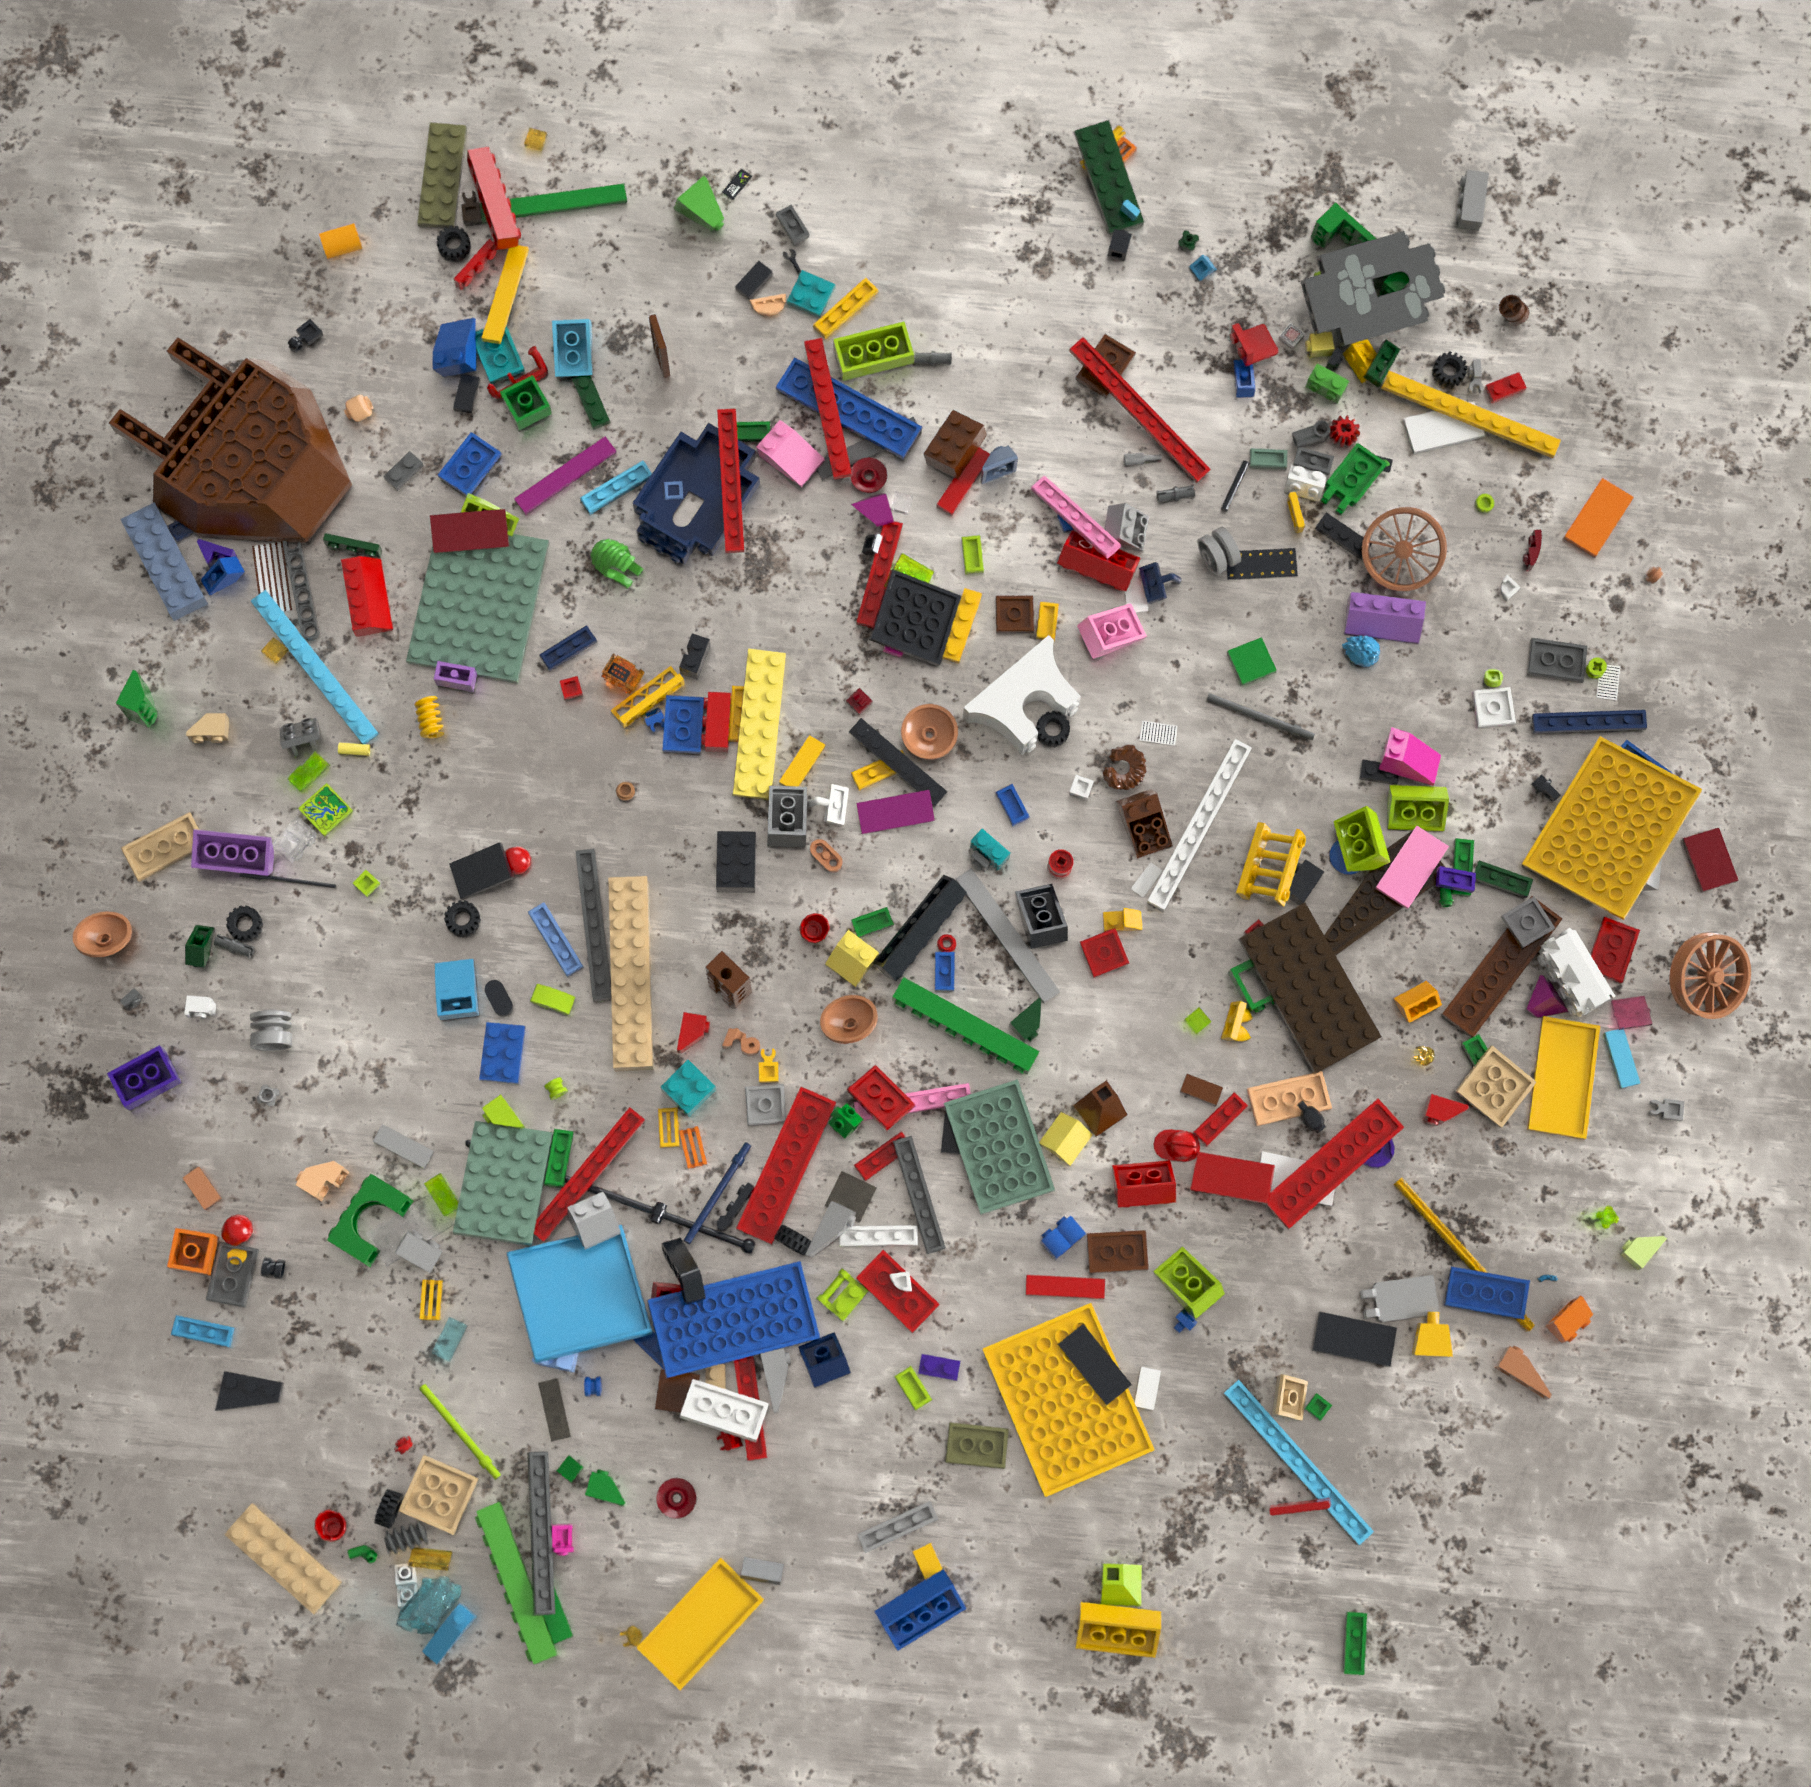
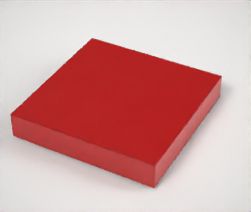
(1104, 952)

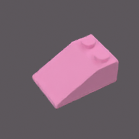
(789, 453)
(1111, 630)

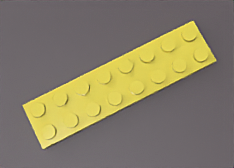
(759, 724)

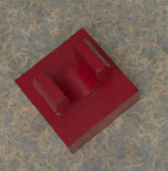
(859, 701)

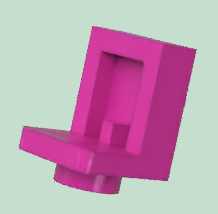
(562, 1539)

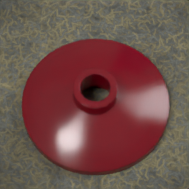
(871, 467)
(665, 1496)

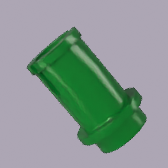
(1445, 898)

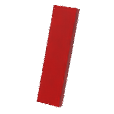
(959, 487)
(1065, 1286)

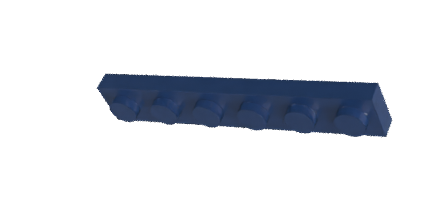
(1589, 721)

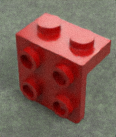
(1253, 344)

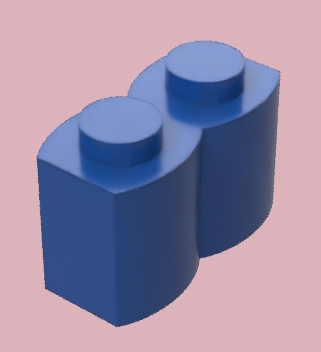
(1062, 1237)

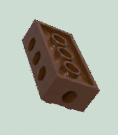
(728, 980)

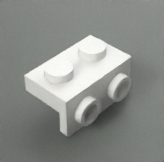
(1305, 482)

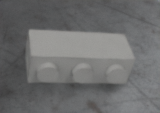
(1472, 199)

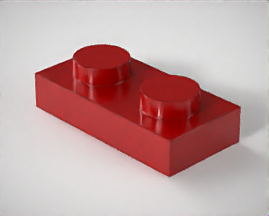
(1505, 387)

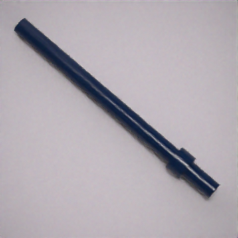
(737, 1161)

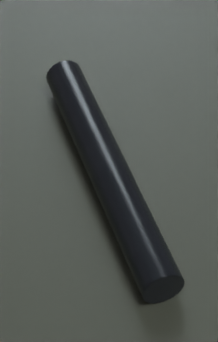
(1235, 485)

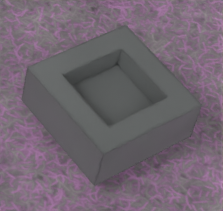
(979, 862)
(132, 999)

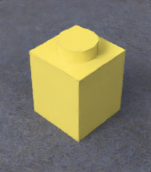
(1320, 345)

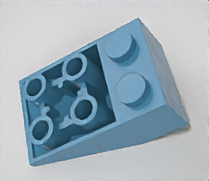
(456, 989)

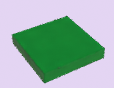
(1251, 661)

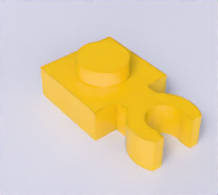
(768, 1069)

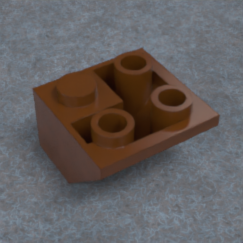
(1101, 1108)

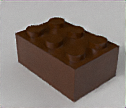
(955, 444)

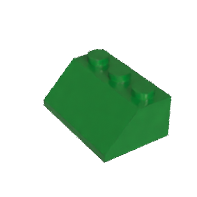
(137, 701)

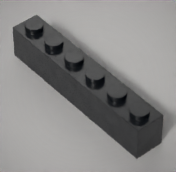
(920, 928)

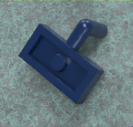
(1153, 582)

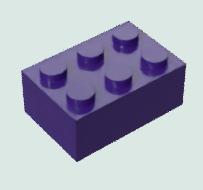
(144, 1078)

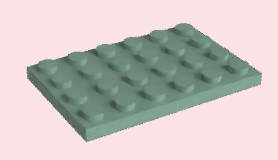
(999, 1147)
(502, 1183)

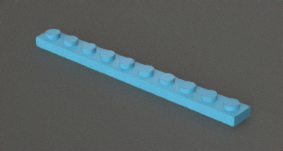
(314, 667)
(1298, 1461)

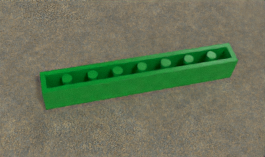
(965, 1025)

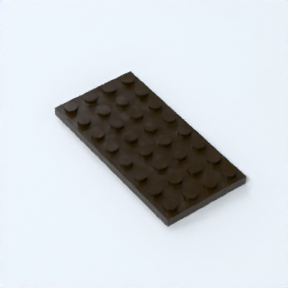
(1309, 988)

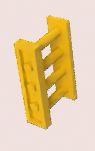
(1257, 853)

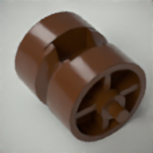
(1514, 309)

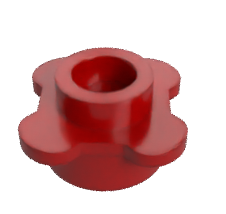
(403, 1445)

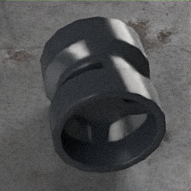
(273, 1267)

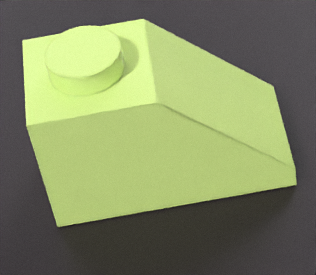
(1641, 1250)

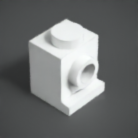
(199, 1007)

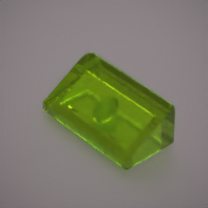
(442, 1194)

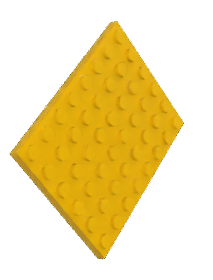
(1612, 827)
(1056, 1410)

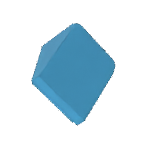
(1202, 267)

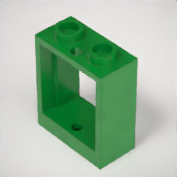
(1234, 975)

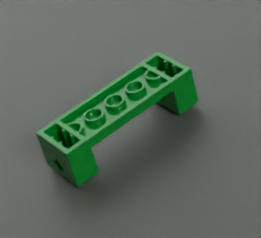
(1339, 222)

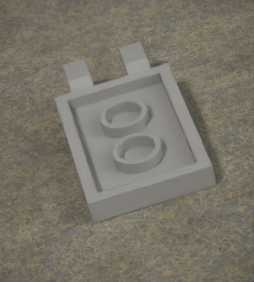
(1402, 1299)

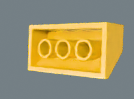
(1118, 1629)

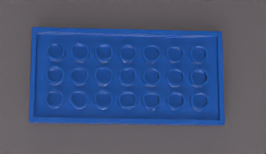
(734, 1320)

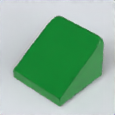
(570, 1469)

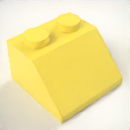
(852, 958)

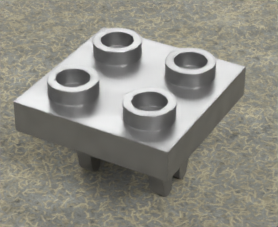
(299, 733)

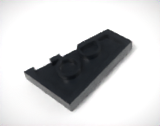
(247, 1391)

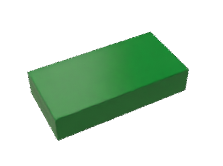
(752, 431)
(872, 922)

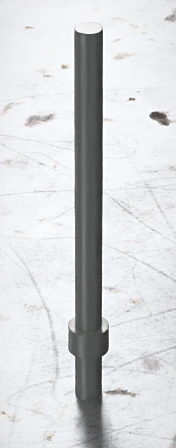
(1294, 729)

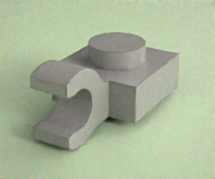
(1475, 372)

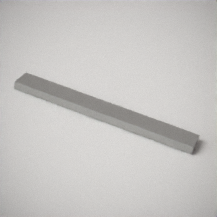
(1007, 936)

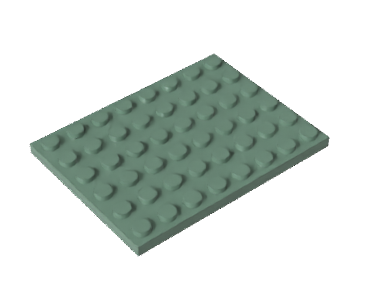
(479, 608)

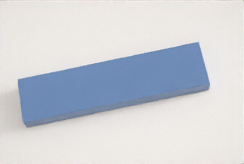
(555, 939)

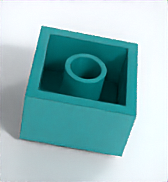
(688, 1088)

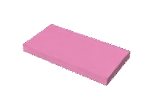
(1412, 867)

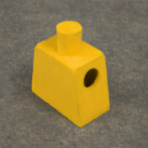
(1432, 1338)

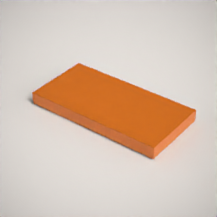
(1598, 517)

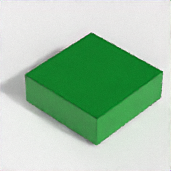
(1318, 1407)

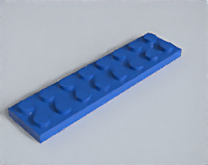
(855, 410)

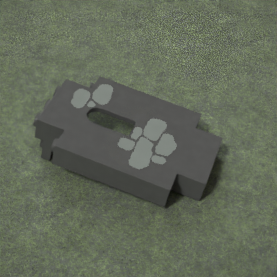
(1347, 298)

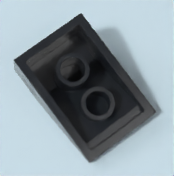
(1042, 916)

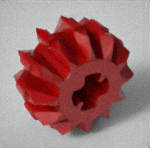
(1349, 435)

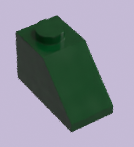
(199, 946)
(1028, 1022)

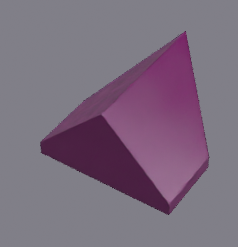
(875, 509)
(1545, 1000)

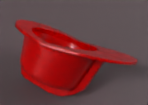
(1176, 1145)

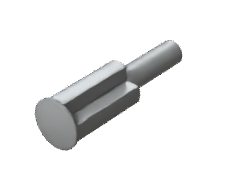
(1139, 458)

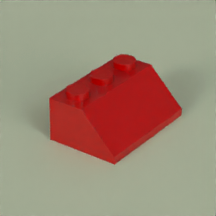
(1144, 1183)

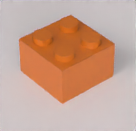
(193, 1251)

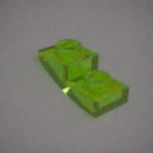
(308, 772)

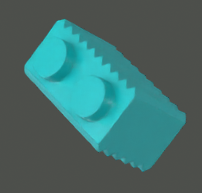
(990, 849)

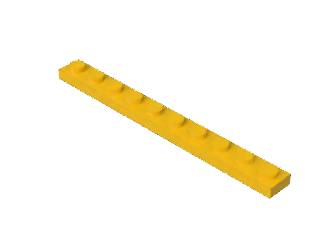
(1471, 414)

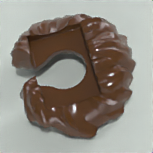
(1137, 768)

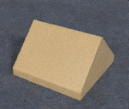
(1289, 1397)

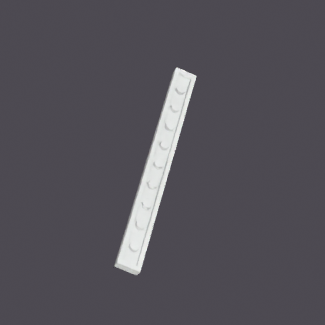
(1199, 825)

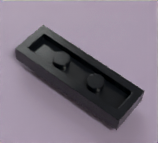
(1341, 534)

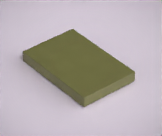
(977, 1445)

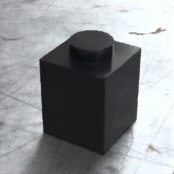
(1119, 244)

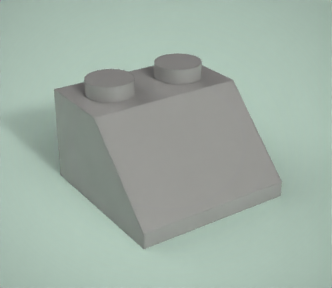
(593, 1220)

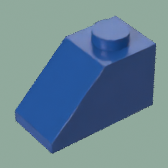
(222, 574)

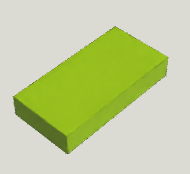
(972, 554)
(913, 1388)

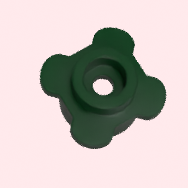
(1188, 245)

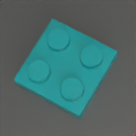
(811, 293)

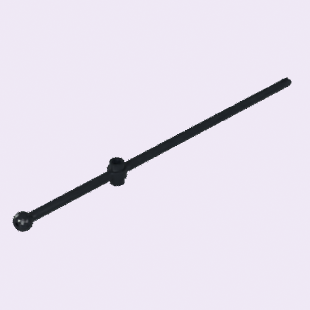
(659, 1213)

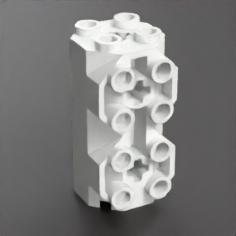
(1575, 972)

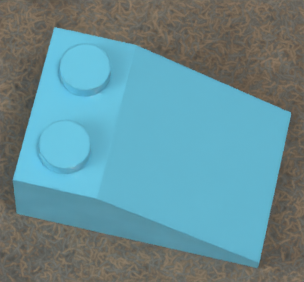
(572, 347)

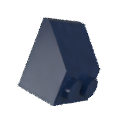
(824, 1359)

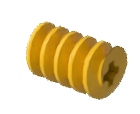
(427, 717)

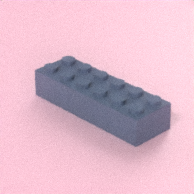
(164, 561)

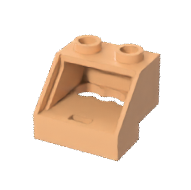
(320, 1178)

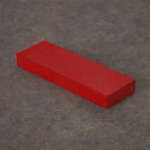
(1220, 1119)
(878, 1158)
(1301, 1506)

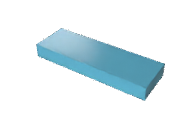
(1622, 1058)

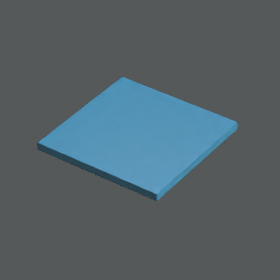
(578, 1296)

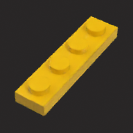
(962, 625)

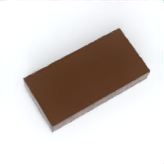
(1201, 1089)

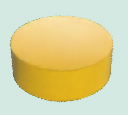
(242, 1254)

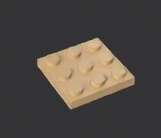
(1496, 1086)
(438, 1494)

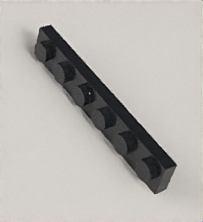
(896, 760)

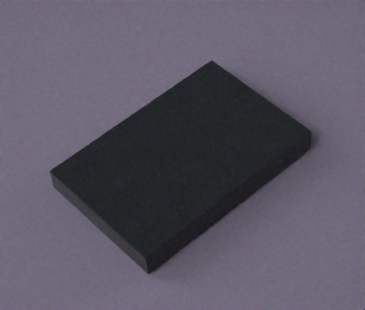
(481, 871)

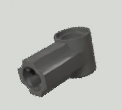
(1309, 435)

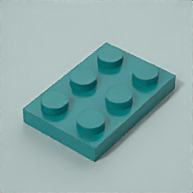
(499, 358)

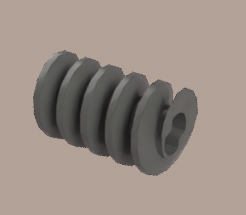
(405, 1537)

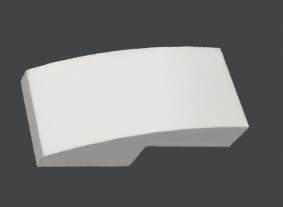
(406, 1583)

